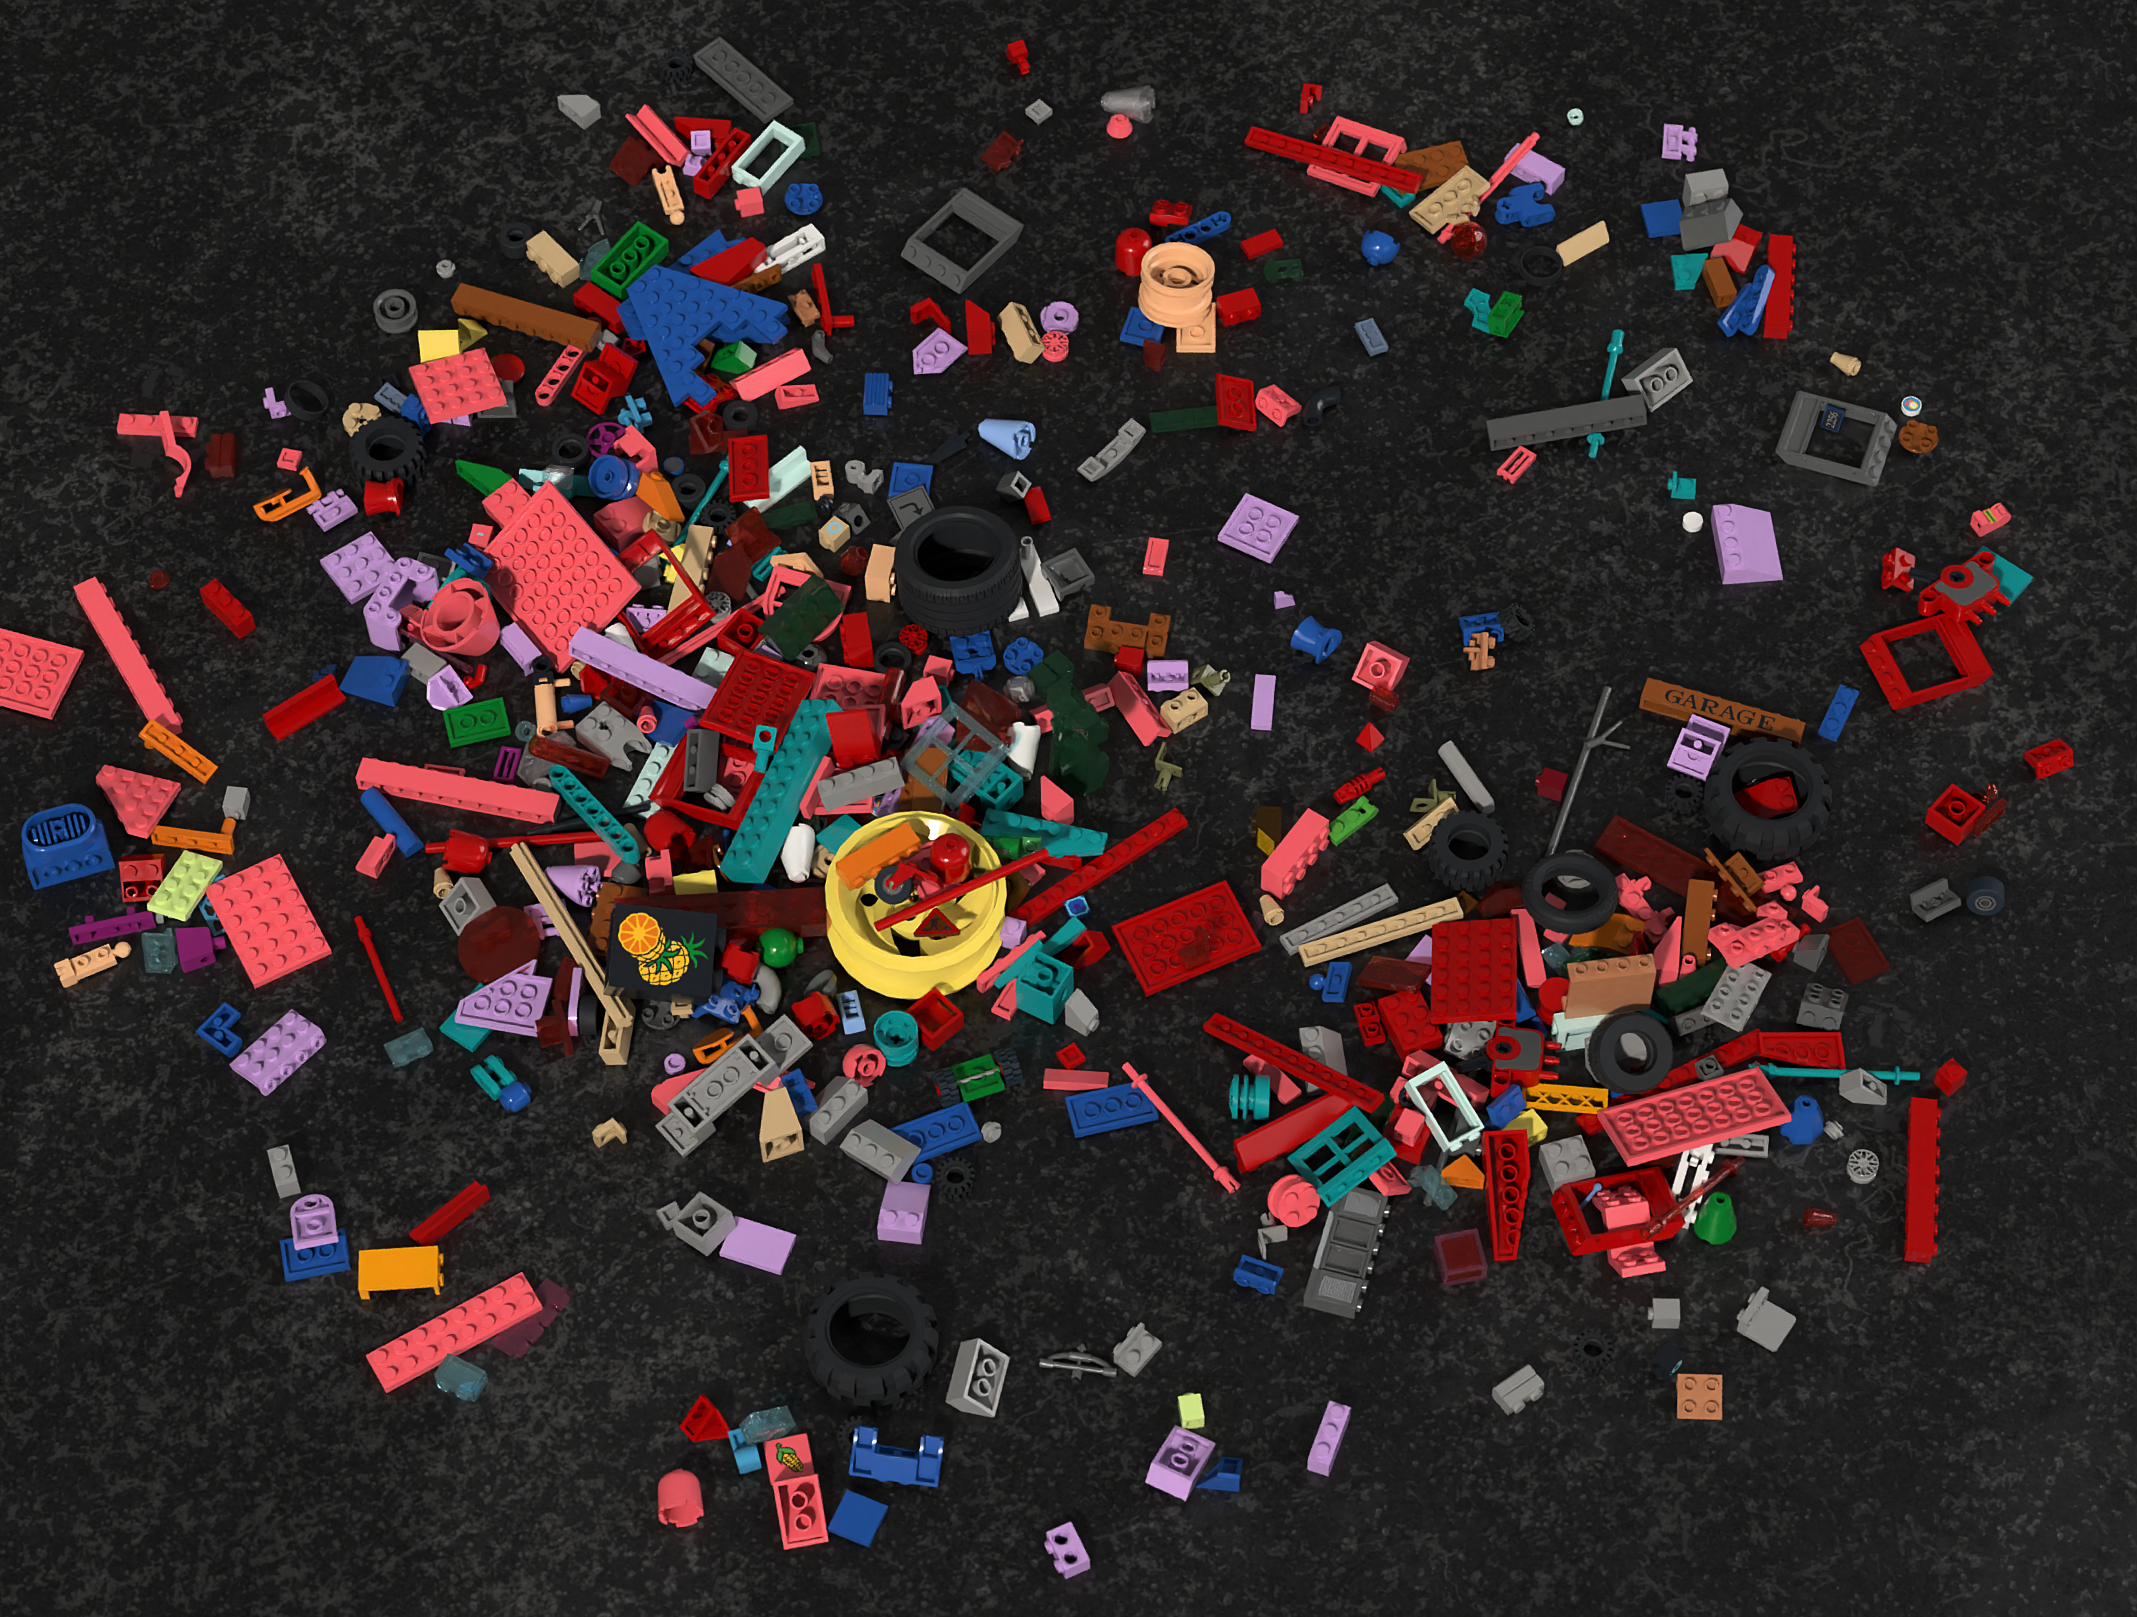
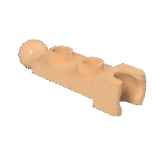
(669, 195)
(90, 963)

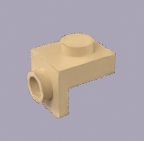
(607, 1131)

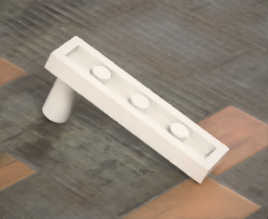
(1038, 586)

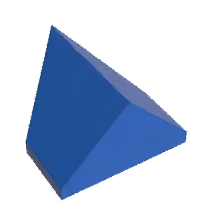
(1223, 1475)

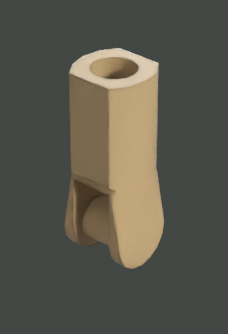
(643, 847)

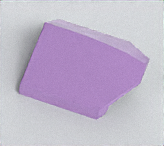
(447, 690)

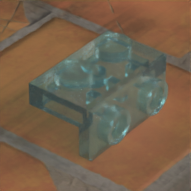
(159, 951)

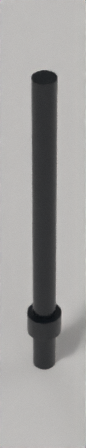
(548, 828)

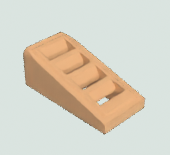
(825, 479)

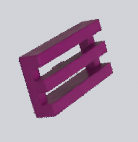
(504, 780)

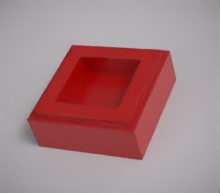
(1071, 1056)

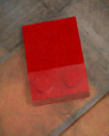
(854, 738)
(1769, 799)

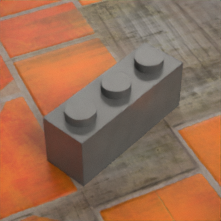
(701, 760)

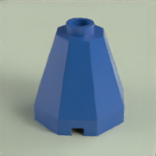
(1805, 1121)

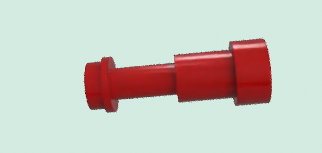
(1781, 954)

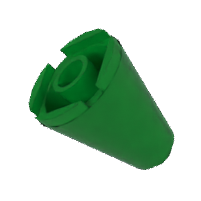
(1716, 1219)

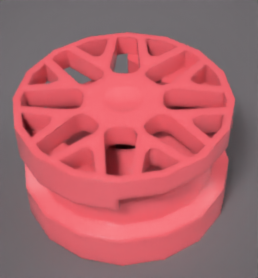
(1050, 341)

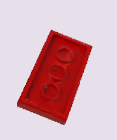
(748, 468)

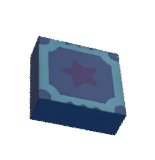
(1077, 907)

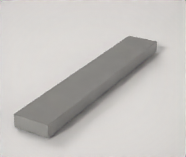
(1340, 918)

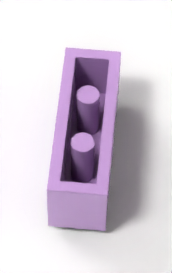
(1538, 169)
(1328, 1438)

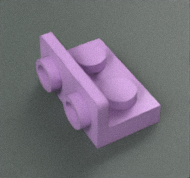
(644, 618)

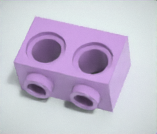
(1071, 1549)

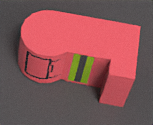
(1989, 519)

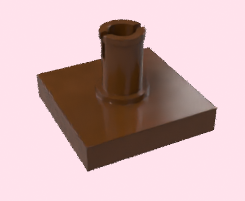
(1016, 889)

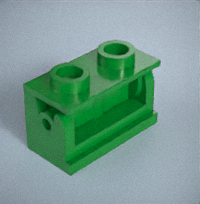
(1505, 314)

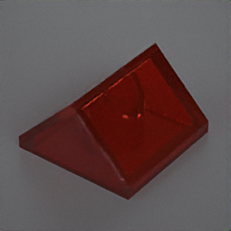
(699, 856)

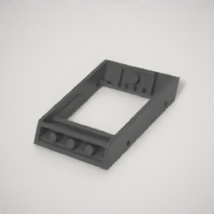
(980, 214)
(1800, 427)

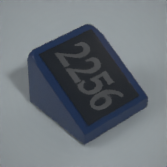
(1832, 418)

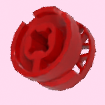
(914, 639)

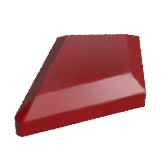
(634, 347)

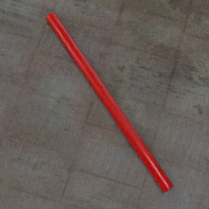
(531, 840)
(961, 889)

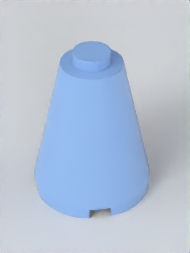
(1009, 436)

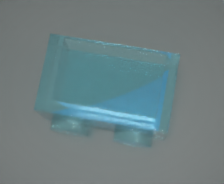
(460, 1378)

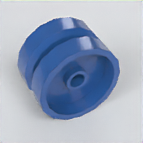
(613, 478)

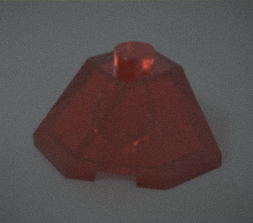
(1500, 900)

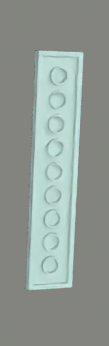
(710, 671)

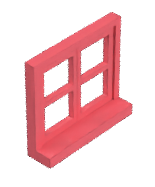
(1365, 134)

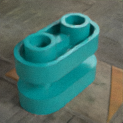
(496, 1067)

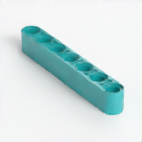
(594, 814)

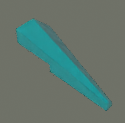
(1060, 940)

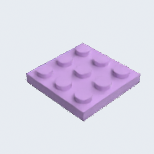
(1258, 528)
(358, 567)

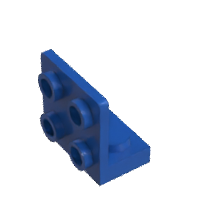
(726, 1005)

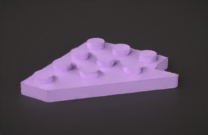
(508, 1003)

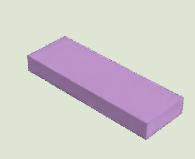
(1263, 702)

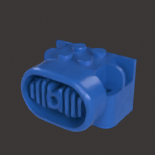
(64, 845)

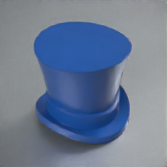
(1316, 639)

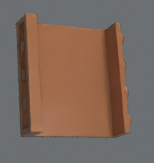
(1609, 986)

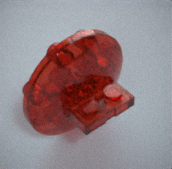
(498, 943)

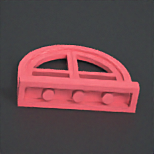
(797, 578)

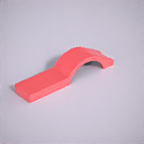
(174, 451)

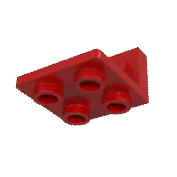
(723, 391)

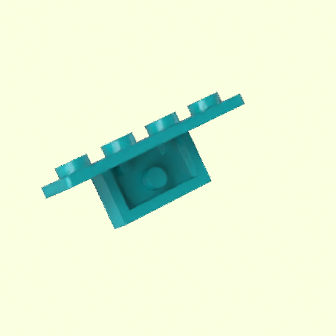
(533, 480)

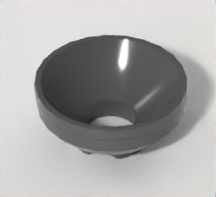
(811, 664)
(824, 982)

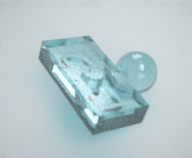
(1556, 955)

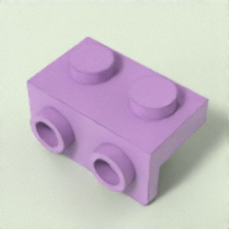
(1167, 675)

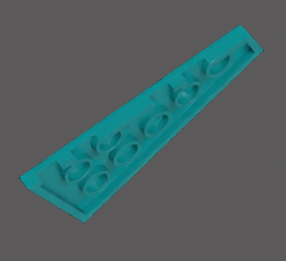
(1056, 837)

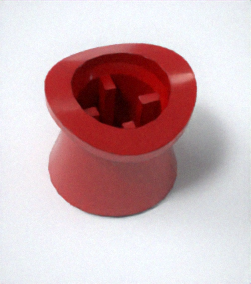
(383, 496)
(1550, 998)

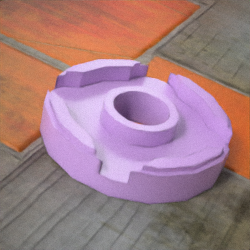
(1061, 309)

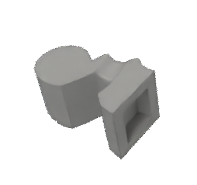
(857, 475)

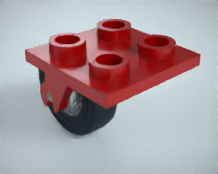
(895, 883)

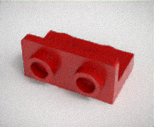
(2050, 758)

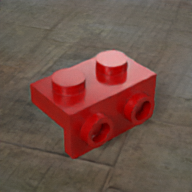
(1896, 569)

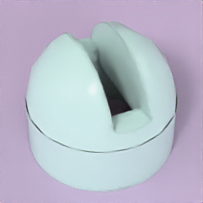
(1571, 116)

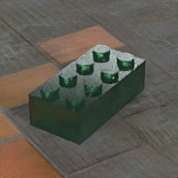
(801, 618)

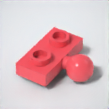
(1782, 878)

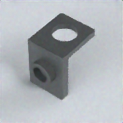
(849, 512)

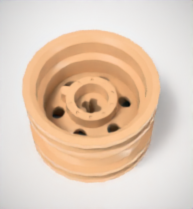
(1176, 284)

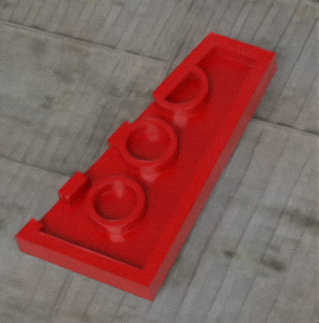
(1808, 1049)

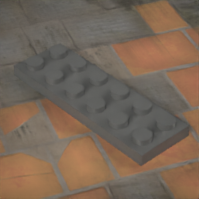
(742, 80)

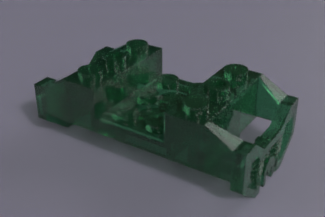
(1076, 738)

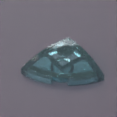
(595, 254)

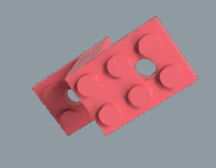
(1626, 1210)

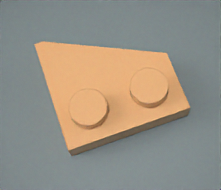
(797, 562)

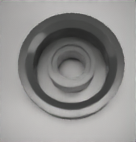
(395, 311)

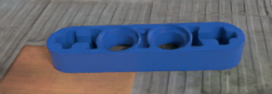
(1200, 235)
(1762, 281)

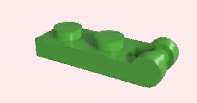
(1351, 820)

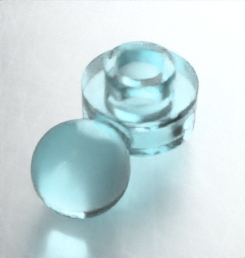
(522, 728)

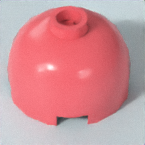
(863, 1064)

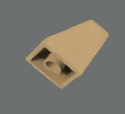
(779, 1126)

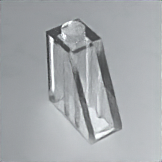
(533, 767)

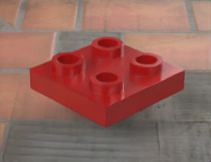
(1165, 213)

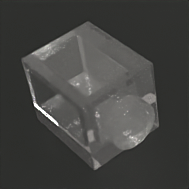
(559, 475)

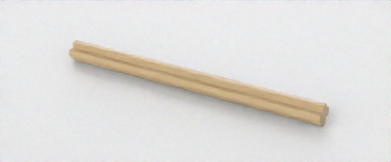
(569, 932)

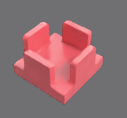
(637, 446)
(660, 874)

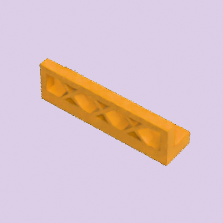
(1565, 1095)

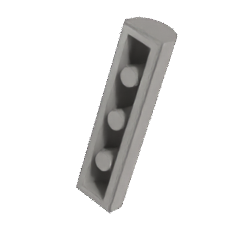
(1466, 778)
(1744, 1145)

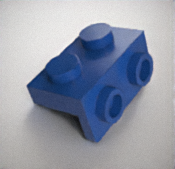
(1505, 1108)
(1258, 1275)

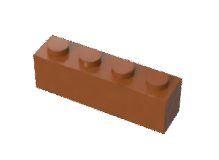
(1698, 919)

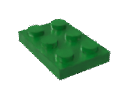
(476, 722)

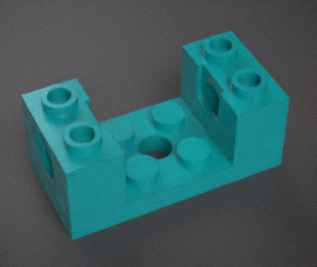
(998, 791)

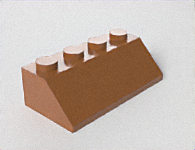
(915, 795)

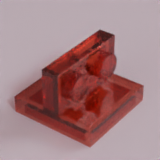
(554, 1029)

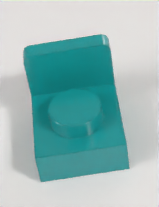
(1682, 487)

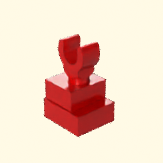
(1018, 54)

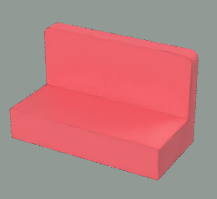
(377, 855)

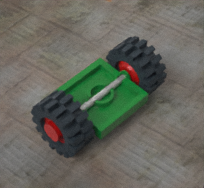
(977, 1077)

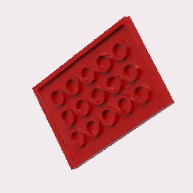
(757, 693)
(1155, 936)
(1474, 971)

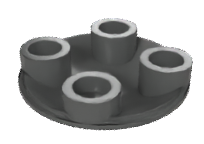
(658, 1014)

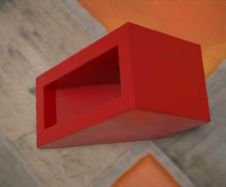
(1085, 950)

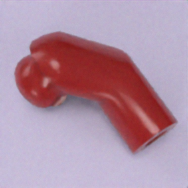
(478, 679)

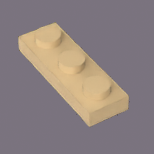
(1421, 831)

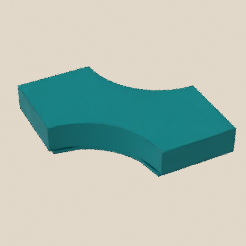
(1478, 303)

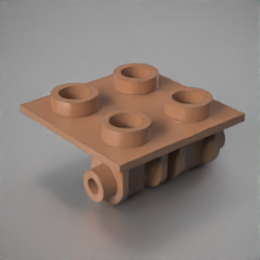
(1699, 1396)

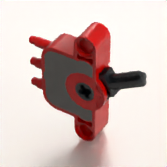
(1961, 589)
(1513, 1058)

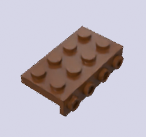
(1434, 163)
(599, 930)

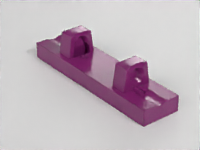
(112, 927)

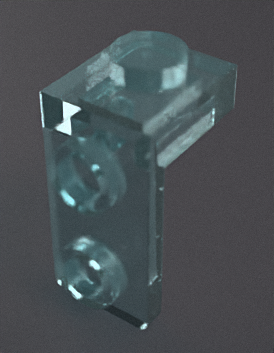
(1433, 1184)

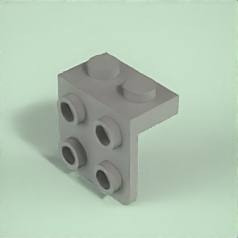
(1764, 1321)

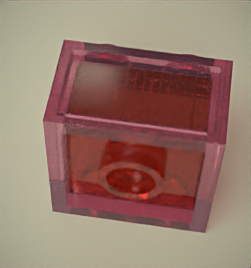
(1460, 1257)

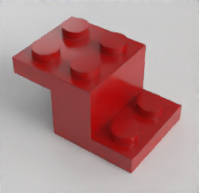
(604, 378)

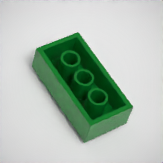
(629, 260)

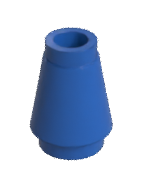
(575, 702)

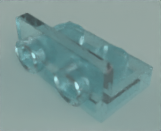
(408, 1047)

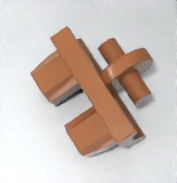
(804, 307)
(1478, 651)

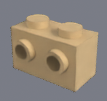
(1184, 710)

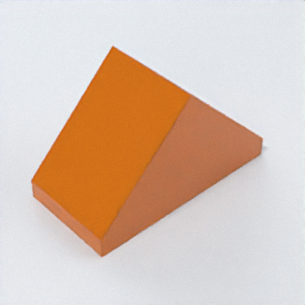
(1463, 1174)

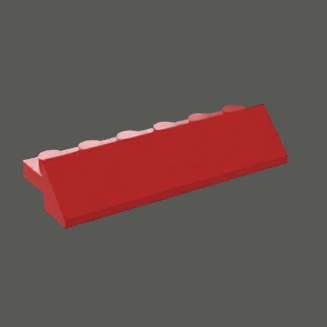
(1288, 1132)

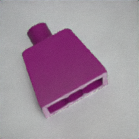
(197, 947)

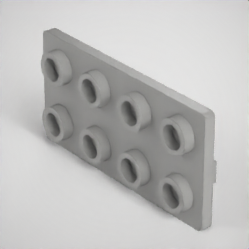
(1736, 995)
(1467, 1038)

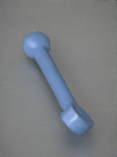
(1597, 1187)

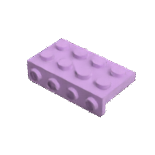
(279, 1052)

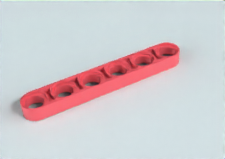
(562, 376)

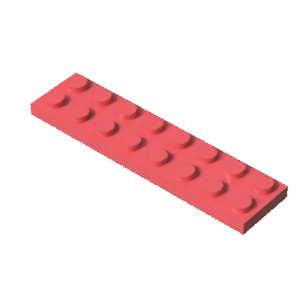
(454, 1332)

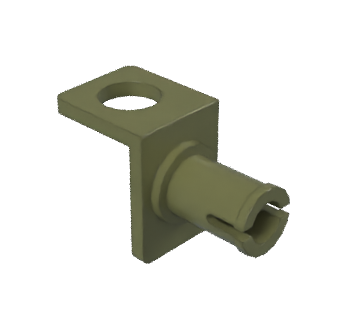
(1211, 679)
(1166, 769)
(1434, 796)

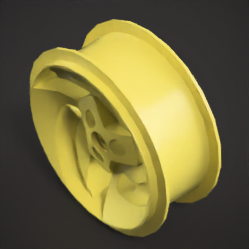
(943, 963)

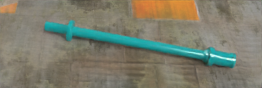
(1614, 348)
(724, 466)
(1771, 1071)

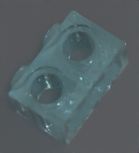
(767, 1425)

